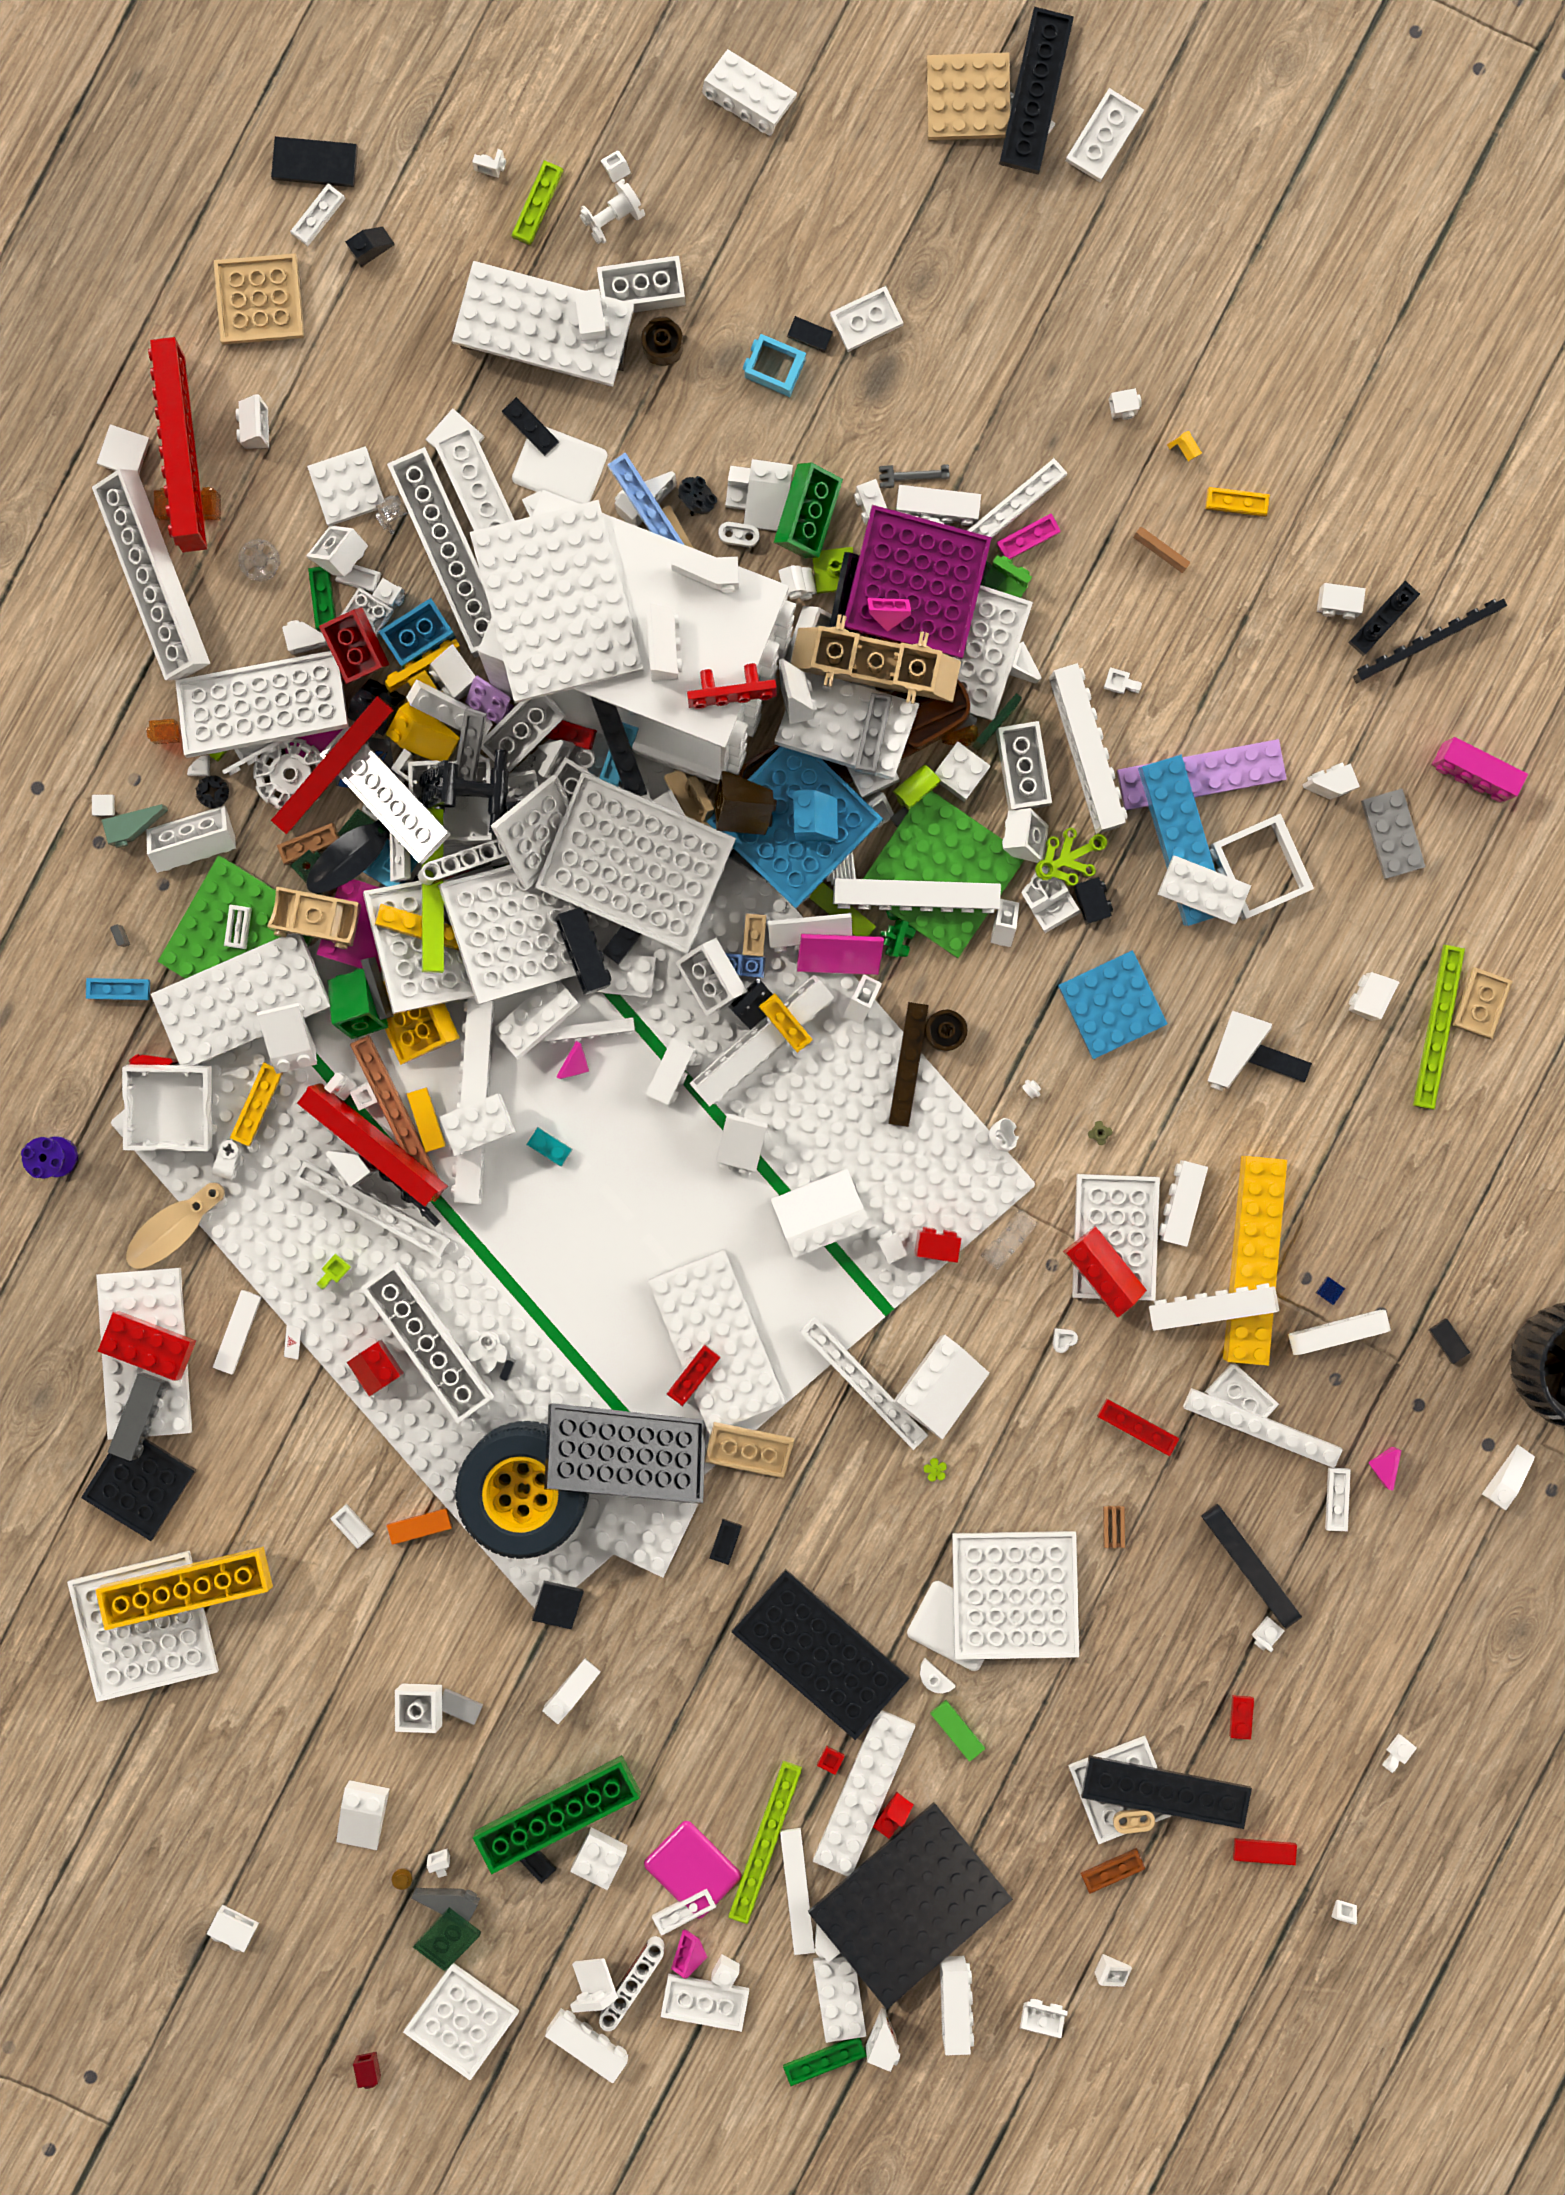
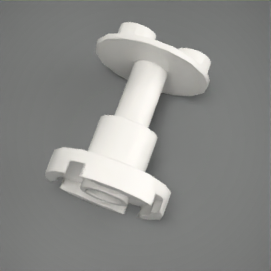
(618, 207)

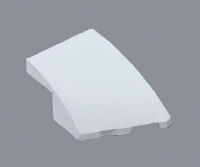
(1049, 901)

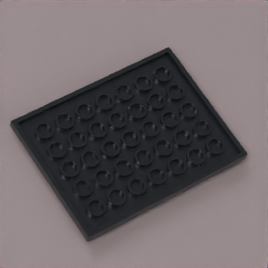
(910, 1905)

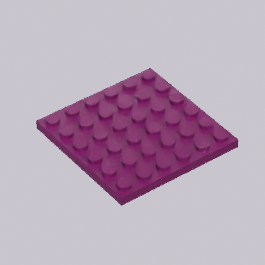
(920, 562)

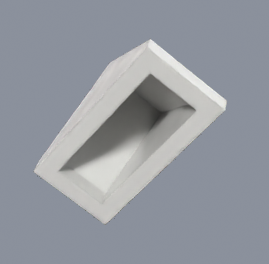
(880, 804)

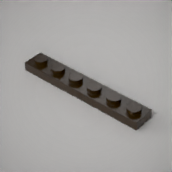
(908, 1064)

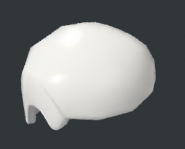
(1003, 1135)

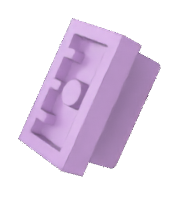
(488, 700)

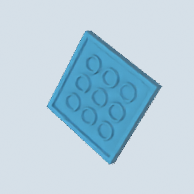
(1112, 1004)

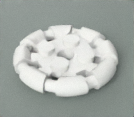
(278, 768)

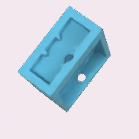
(769, 382)

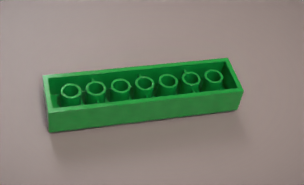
(556, 1814)

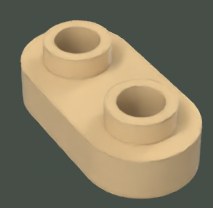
(1133, 1821)

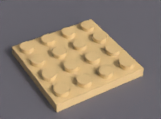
(968, 96)
(258, 299)

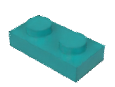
(549, 1146)

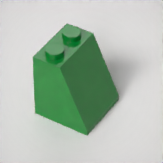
(353, 1005)

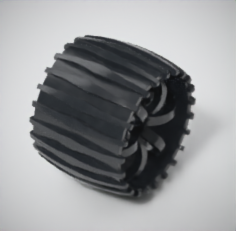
(1529, 1365)

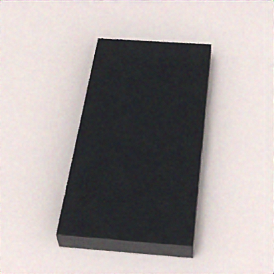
(314, 161)

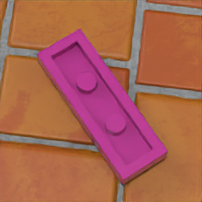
(1029, 537)

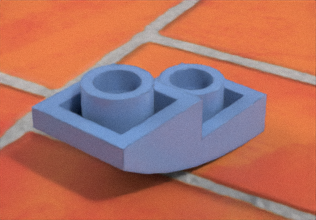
(747, 965)

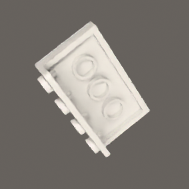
(748, 92)

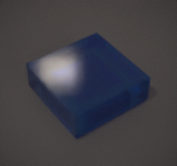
(1330, 1290)

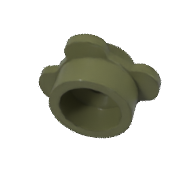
(1101, 1139)

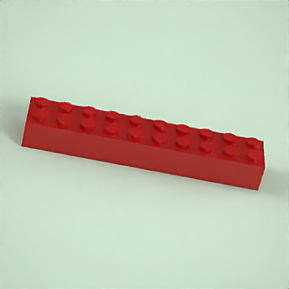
(178, 445)

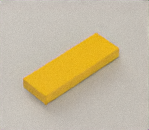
(1237, 501)
(785, 1023)
(426, 1119)

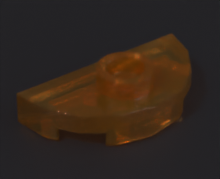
(964, 736)

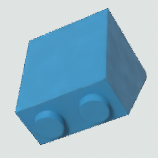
(815, 816)

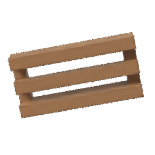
(1114, 1544)

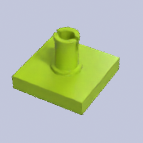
(828, 569)

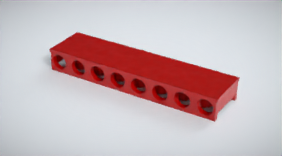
(372, 1144)

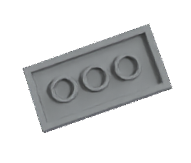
(1393, 833)

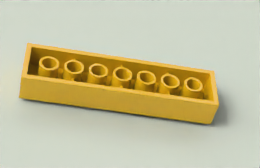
(184, 1588)

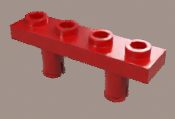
(738, 693)

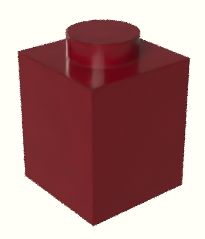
(367, 2070)

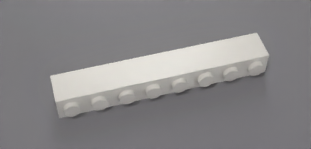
(916, 894)
(759, 1043)

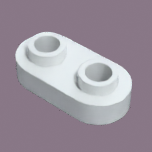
(739, 533)

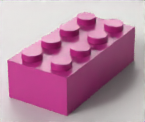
(1479, 770)

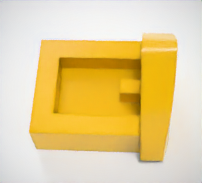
(1187, 446)

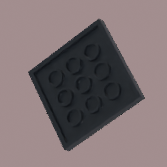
(139, 1490)

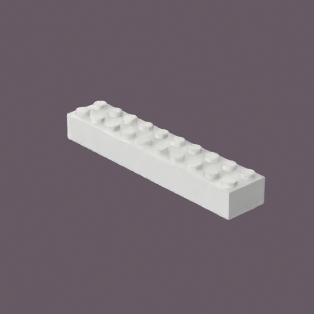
(444, 543)
(150, 574)

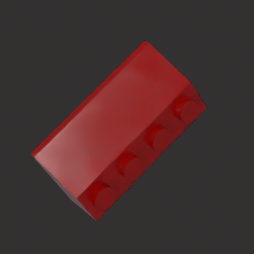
(1105, 1272)

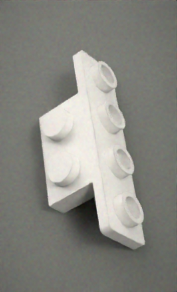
(250, 754)

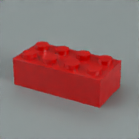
(146, 1345)

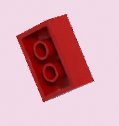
(354, 645)

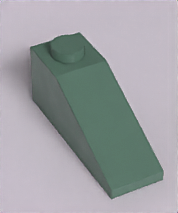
(129, 826)

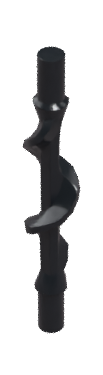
(425, 1211)

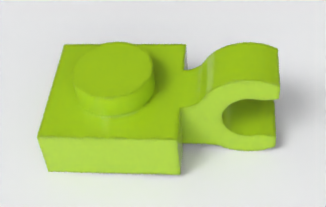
(334, 1269)

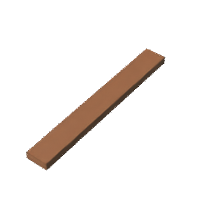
(390, 1101)

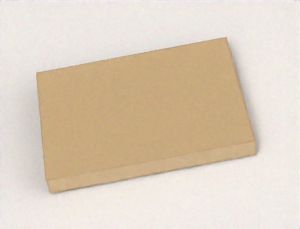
(1482, 1003)

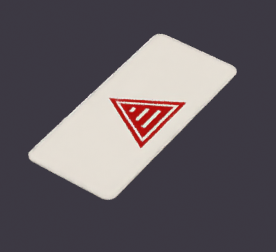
(292, 1342)

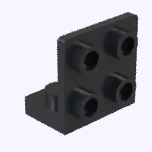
(747, 1005)

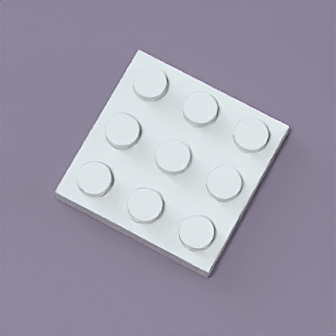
(346, 486)

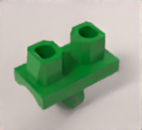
(895, 936)

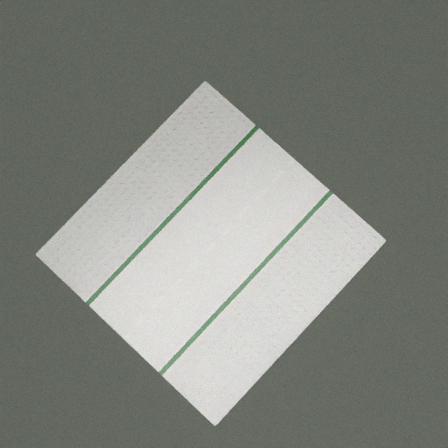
(568, 1251)

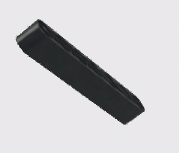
(1251, 1566)

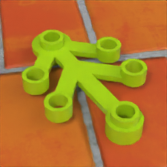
(1067, 858)

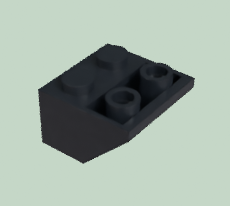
(367, 694)

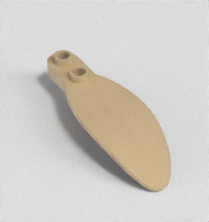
(170, 1228)

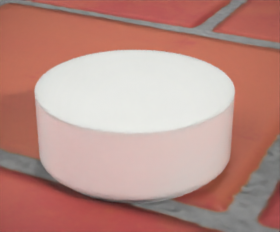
(585, 758)

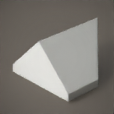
(1024, 666)

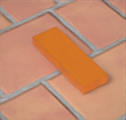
(419, 1526)

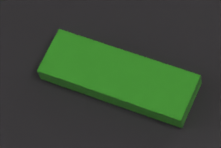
(957, 1730)

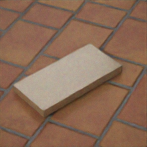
(748, 1450)

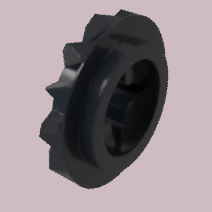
(221, 794)

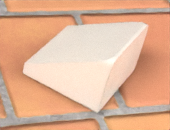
(615, 166)

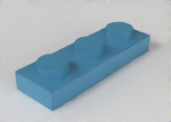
(117, 989)

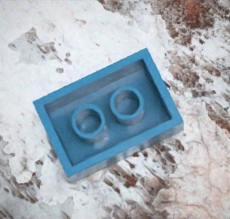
(417, 633)

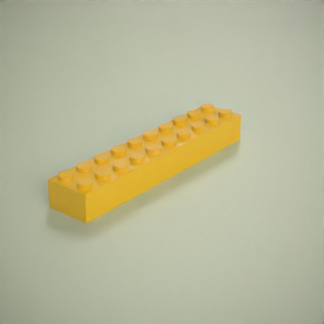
(1255, 1253)

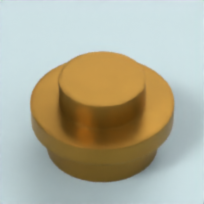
(402, 1879)

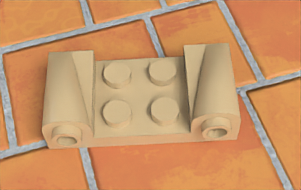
(314, 916)

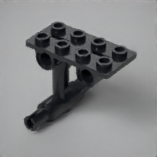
(442, 785)

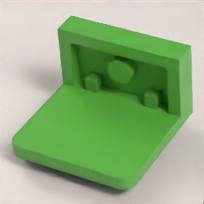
(1017, 578)

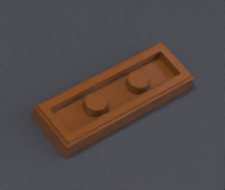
(1113, 1871)

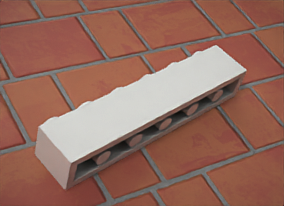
(1214, 1308)

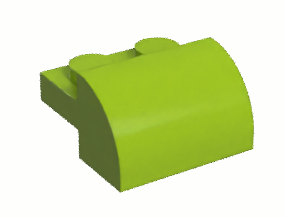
(916, 787)

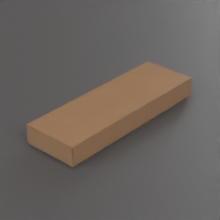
(1161, 549)
(315, 841)

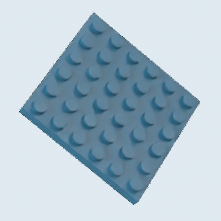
(794, 865)

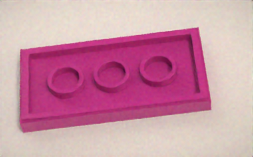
(839, 954)

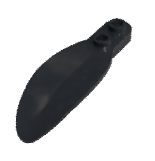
(347, 857)

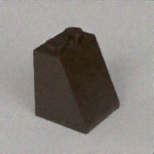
(743, 805)

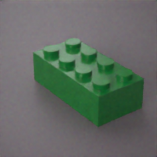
(808, 510)

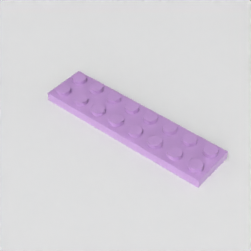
(1215, 772)

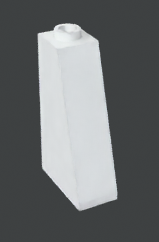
(1238, 1045)

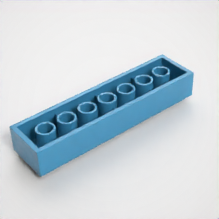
(1176, 820)

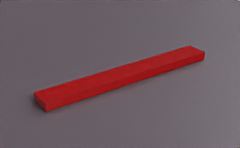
(332, 765)

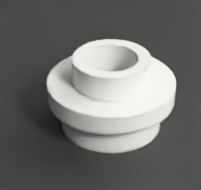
(1032, 1088)

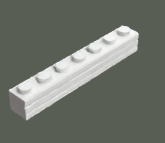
(590, 1030)

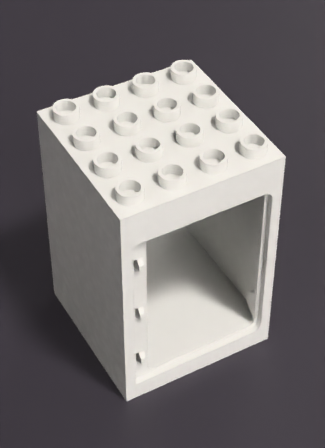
(714, 632)

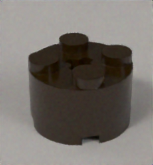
(662, 353)
(951, 1020)

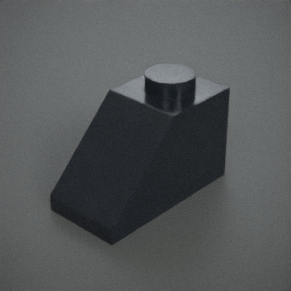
(369, 244)

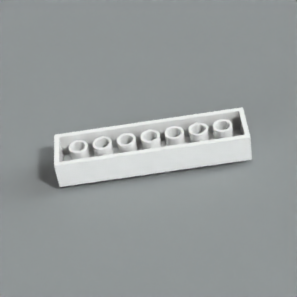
(1087, 748)
(427, 1342)

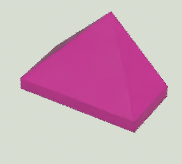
(889, 611)
(574, 1063)
(1386, 1466)
(689, 1955)

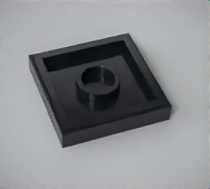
(557, 1604)

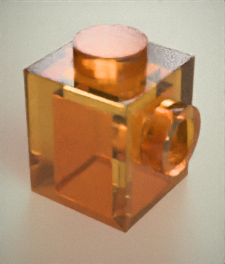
(163, 731)

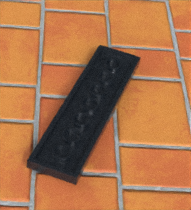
(1036, 90)
(1166, 1792)

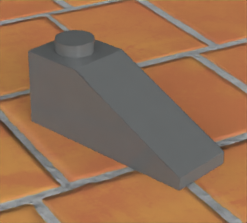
(440, 1899)

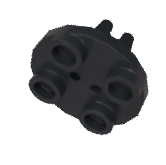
(696, 495)

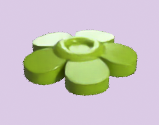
(935, 1469)

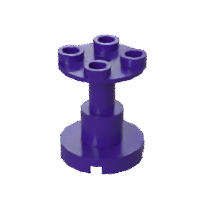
(49, 1157)

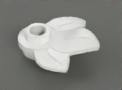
(487, 1354)

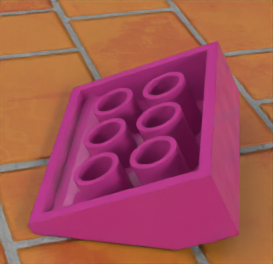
(364, 942)

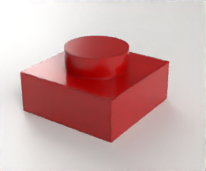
(830, 1760)

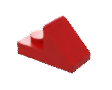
(893, 1815)

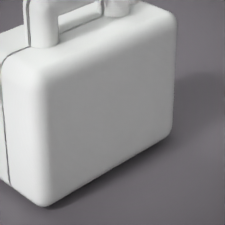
(566, 471)
(935, 1624)

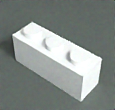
(671, 1072)

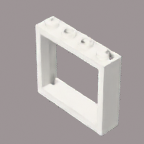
(1289, 851)

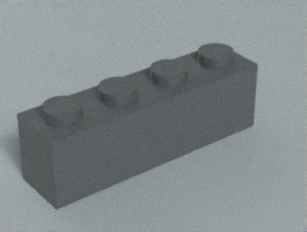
(137, 1416)

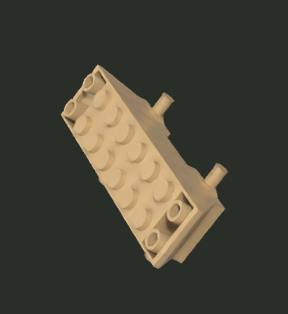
(876, 662)

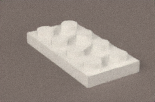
(1104, 135)
(1204, 890)
(536, 1018)
(839, 1999)
(704, 2002)

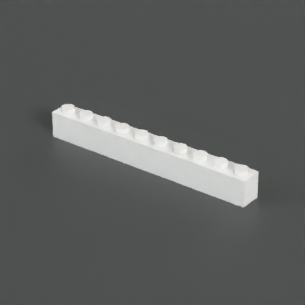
(473, 1088)

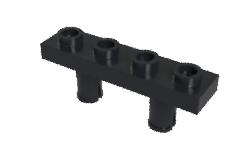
(1384, 618)

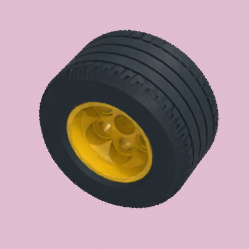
(502, 1525)

